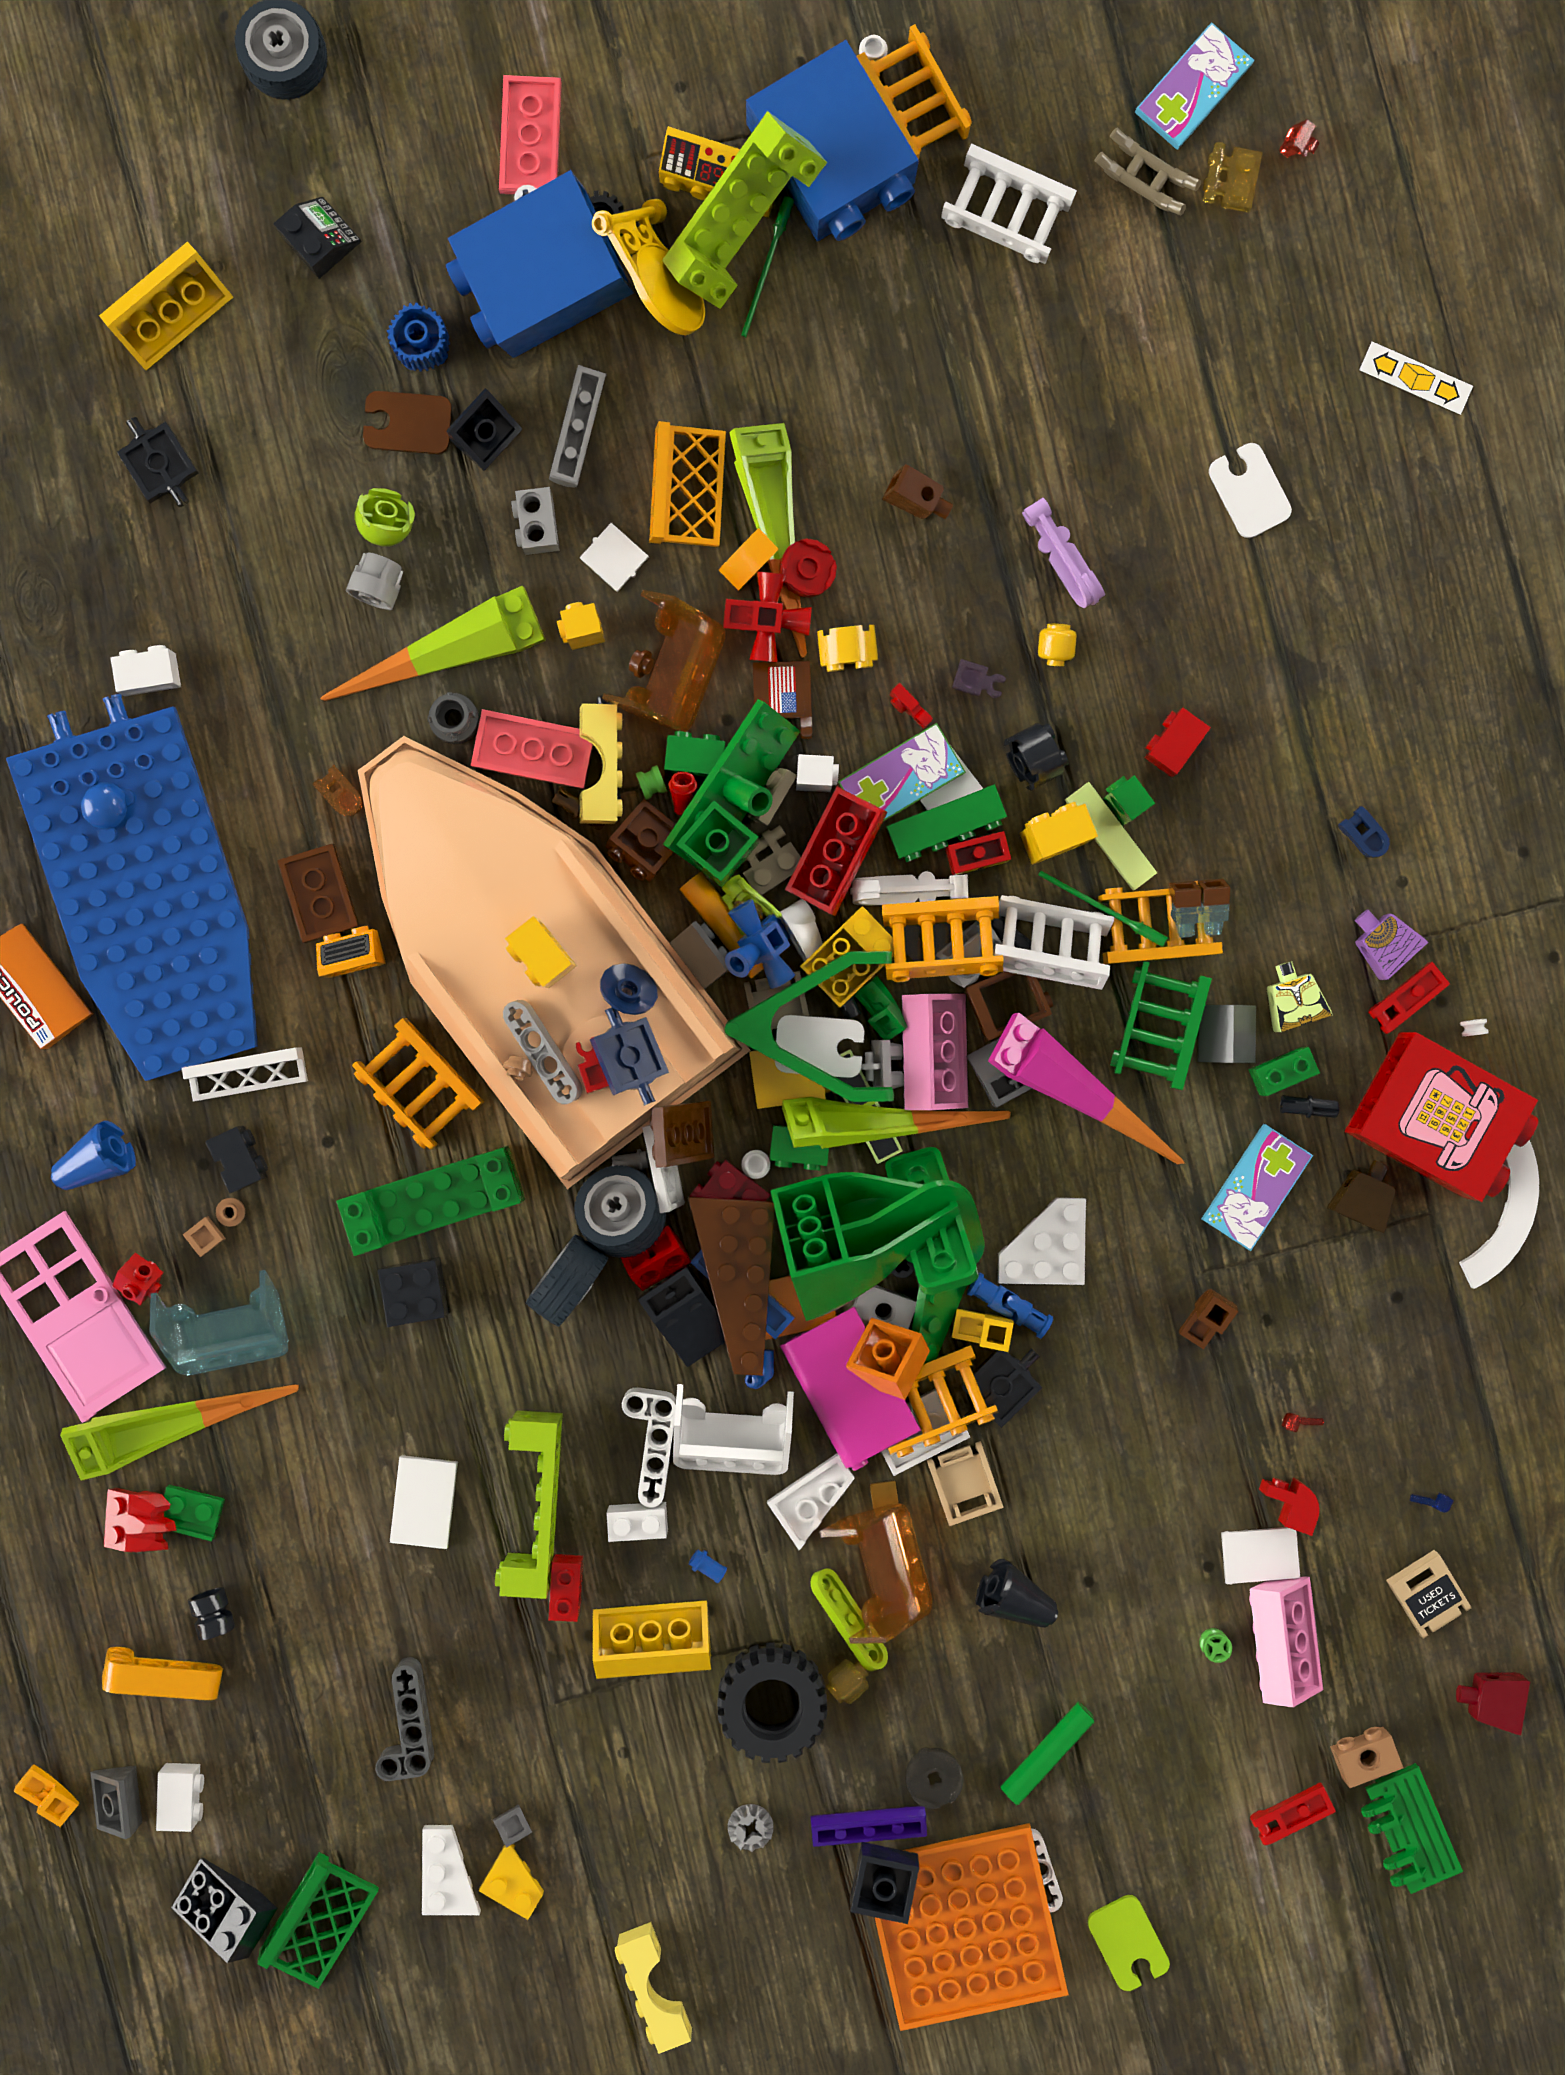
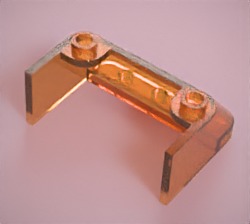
(681, 668)
(892, 1569)

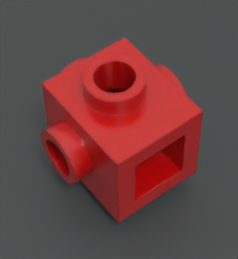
(138, 1279)

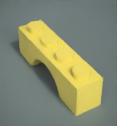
(600, 727)
(665, 2019)

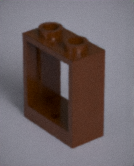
(982, 1014)

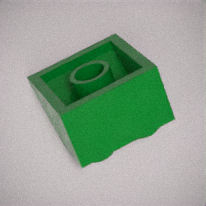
(718, 843)

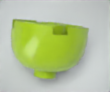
(383, 517)

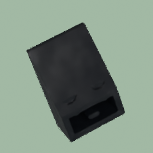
(684, 1315)
(224, 1911)

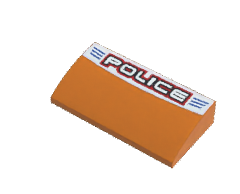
(37, 989)

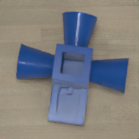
(760, 945)

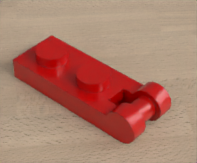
(1409, 997)
(1293, 1814)

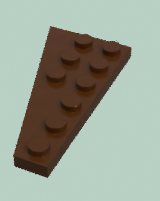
(737, 1258)

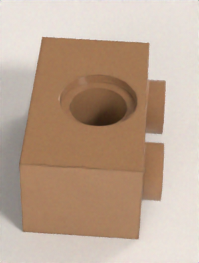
(1381, 1761)

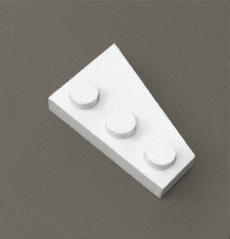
(810, 1498)

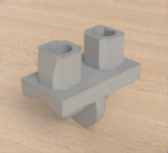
(878, 1064)

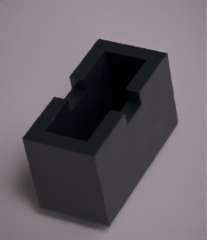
(238, 1158)

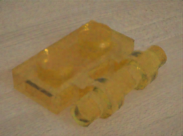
(1241, 177)

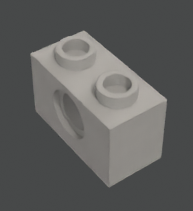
(901, 1306)

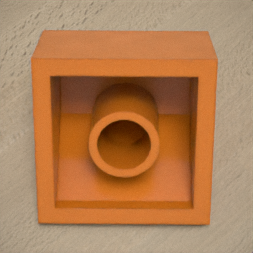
(889, 1357)

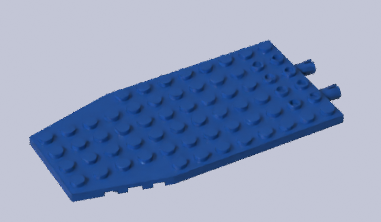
(148, 899)

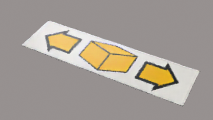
(1416, 378)

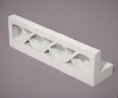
(241, 1063)

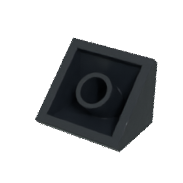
(483, 430)

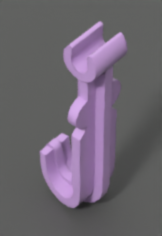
(1064, 556)

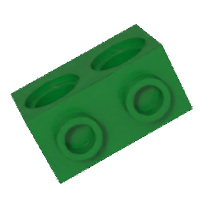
(1127, 799)
(1284, 1071)

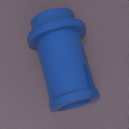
(707, 1566)

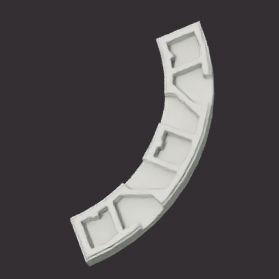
(1514, 1222)

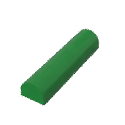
(1047, 1753)

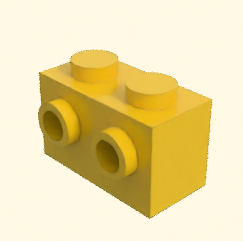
(580, 625)

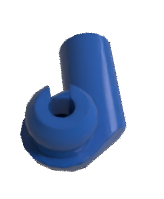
(758, 1381)

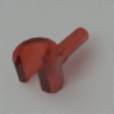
(1293, 1421)

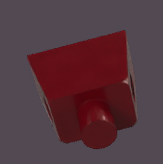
(1497, 1699)

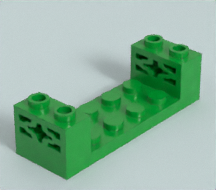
(431, 1200)

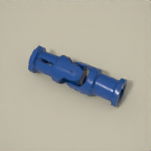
(1013, 1307)

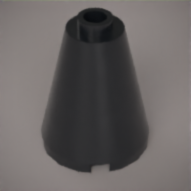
(1014, 1597)

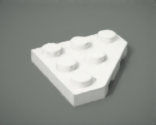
(1048, 1247)

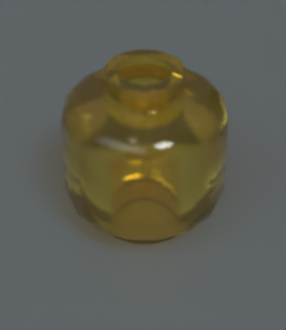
(847, 1681)

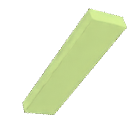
(1114, 838)

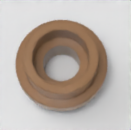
(518, 1067)
(239, 1212)

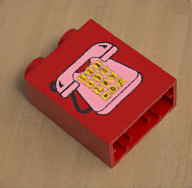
(1444, 1117)

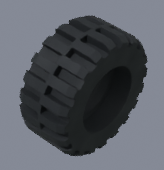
(778, 1739)

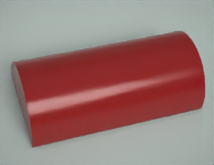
(836, 851)

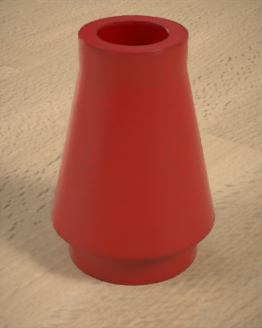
(682, 790)

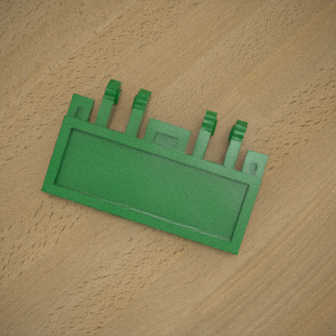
(1411, 1826)

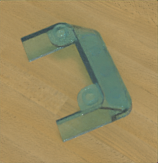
(220, 1337)

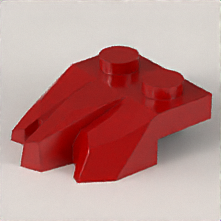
(136, 1521)

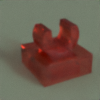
(1300, 140)

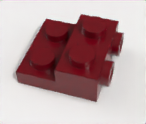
(729, 1183)

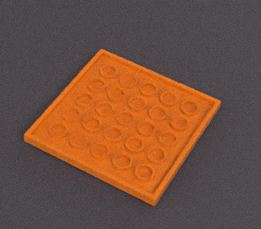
(973, 1932)

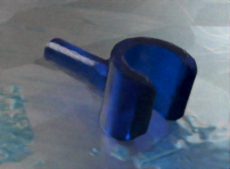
(1442, 1503)

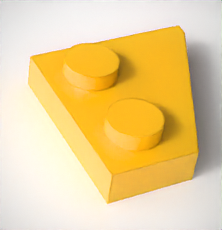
(512, 1884)

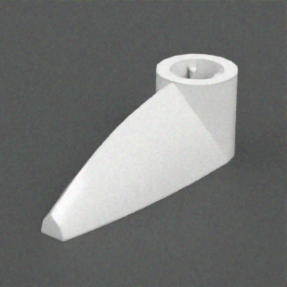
(802, 928)

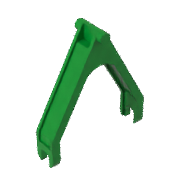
(755, 1031)

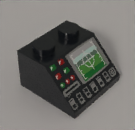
(317, 234)

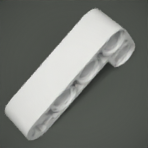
(653, 1448)

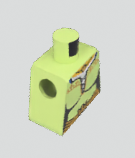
(1295, 999)

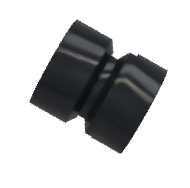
(211, 1613)

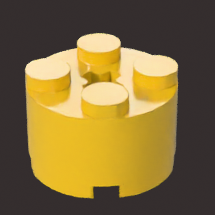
(847, 646)

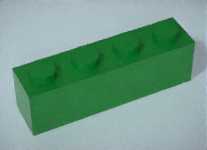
(946, 822)

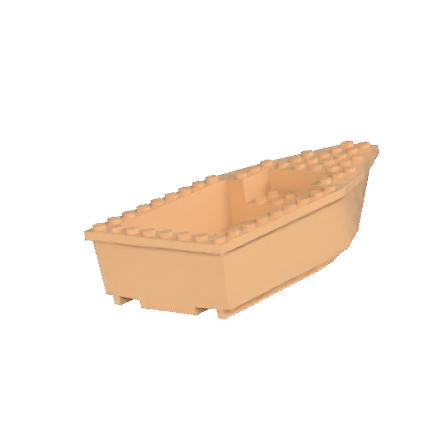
(466, 869)

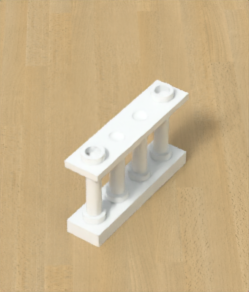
(1008, 174)
(1049, 966)

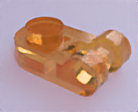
(344, 800)

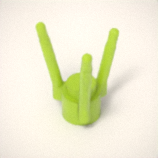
(740, 890)

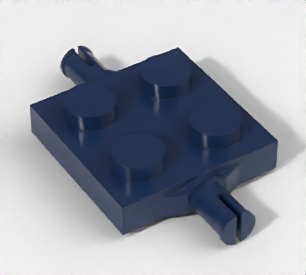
(629, 1056)

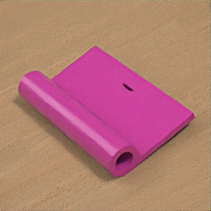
(851, 1410)

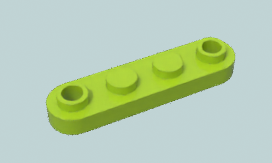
(846, 1617)

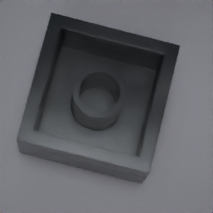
(413, 1291)
(884, 1883)

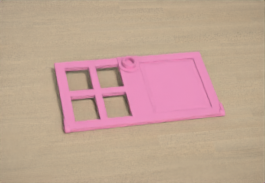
(89, 1340)

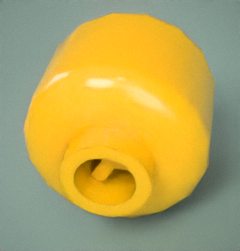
(1057, 644)

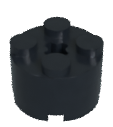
(1035, 755)

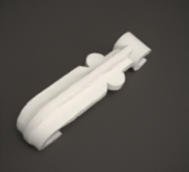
(907, 889)

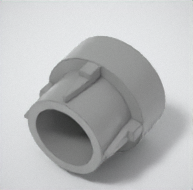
(375, 581)

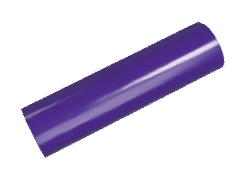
(868, 1826)

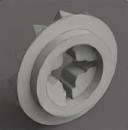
(745, 1815)

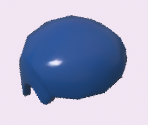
(104, 805)

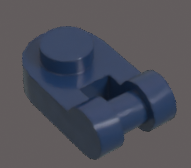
(1373, 841)

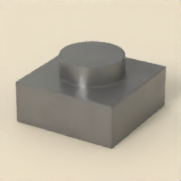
(512, 1826)

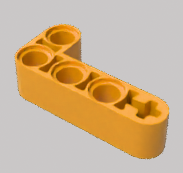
(159, 1677)

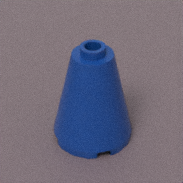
(94, 1158)

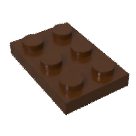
(318, 893)

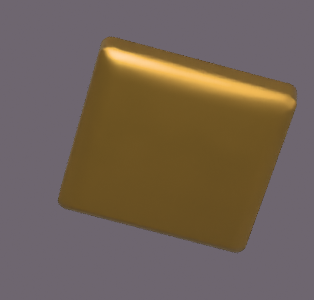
(883, 1493)

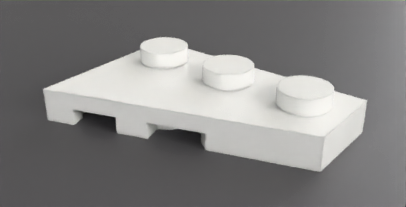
(444, 1876)

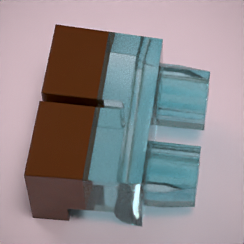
(1199, 904)

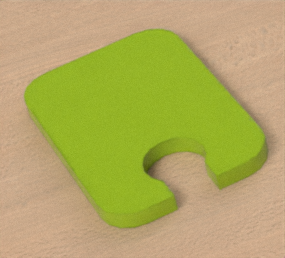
(1124, 1936)

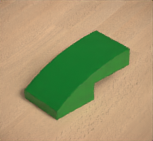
(885, 1012)

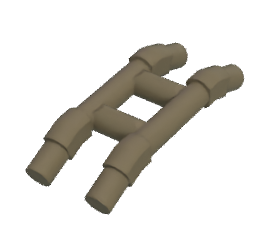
(1164, 171)

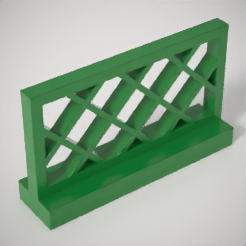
(293, 1917)

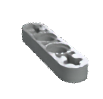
(538, 1054)

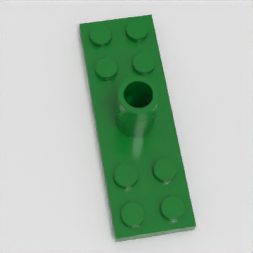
(741, 772)

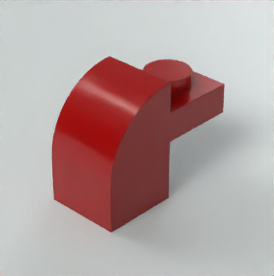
(1300, 1504)

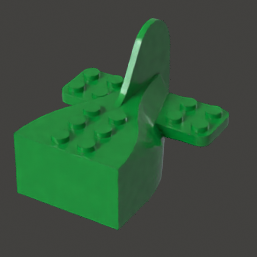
(857, 1227)

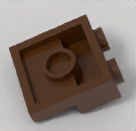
(641, 841)

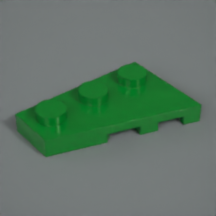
(934, 1317)

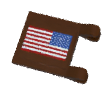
(786, 690)

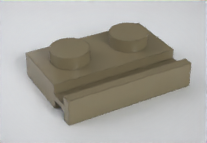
(778, 785)

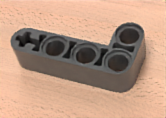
(408, 1717)

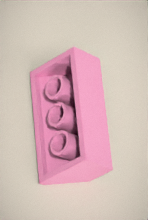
(935, 1051)
(1286, 1641)

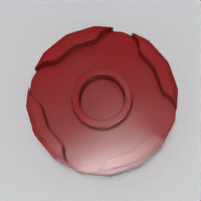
(808, 568)

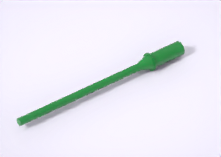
(779, 228)
(1138, 927)

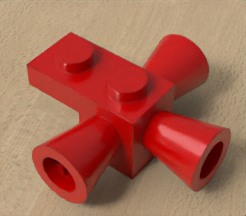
(766, 616)

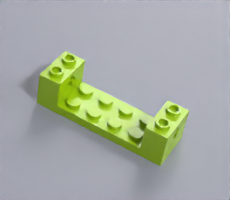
(737, 205)
(531, 1573)

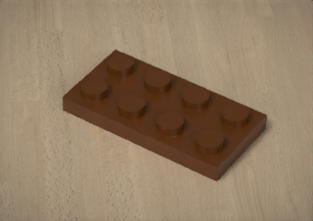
(682, 1133)

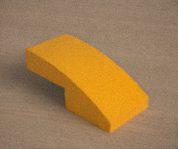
(748, 559)
(48, 1794)

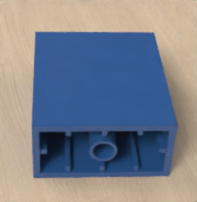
(852, 129)
(536, 267)

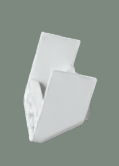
(732, 1440)

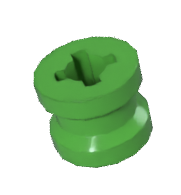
(651, 782)
(1220, 1650)

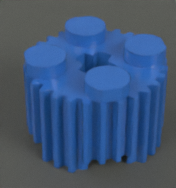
(420, 353)

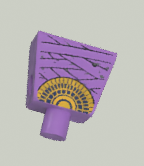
(1387, 943)

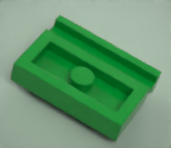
(193, 1512)

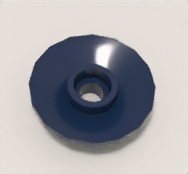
(628, 989)

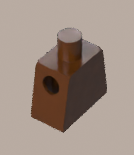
(906, 491)

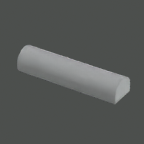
(577, 426)

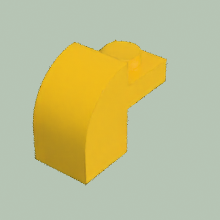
(987, 1329)

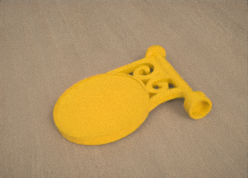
(662, 295)

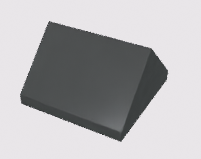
(1227, 1034)
(117, 1800)

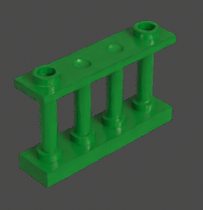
(1189, 1018)

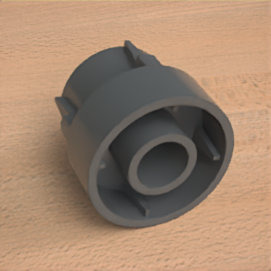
(451, 703)

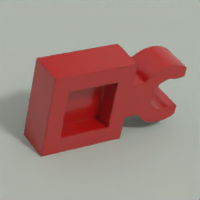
(904, 701)
(591, 1070)

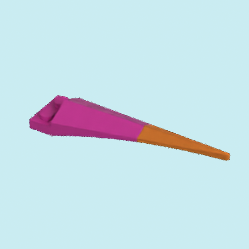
(1045, 1065)

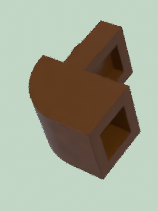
(1210, 1315)

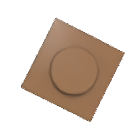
(204, 1236)

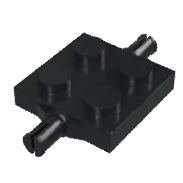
(157, 462)
(1005, 1383)

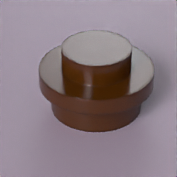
(641, 663)

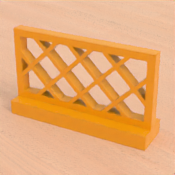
(663, 479)

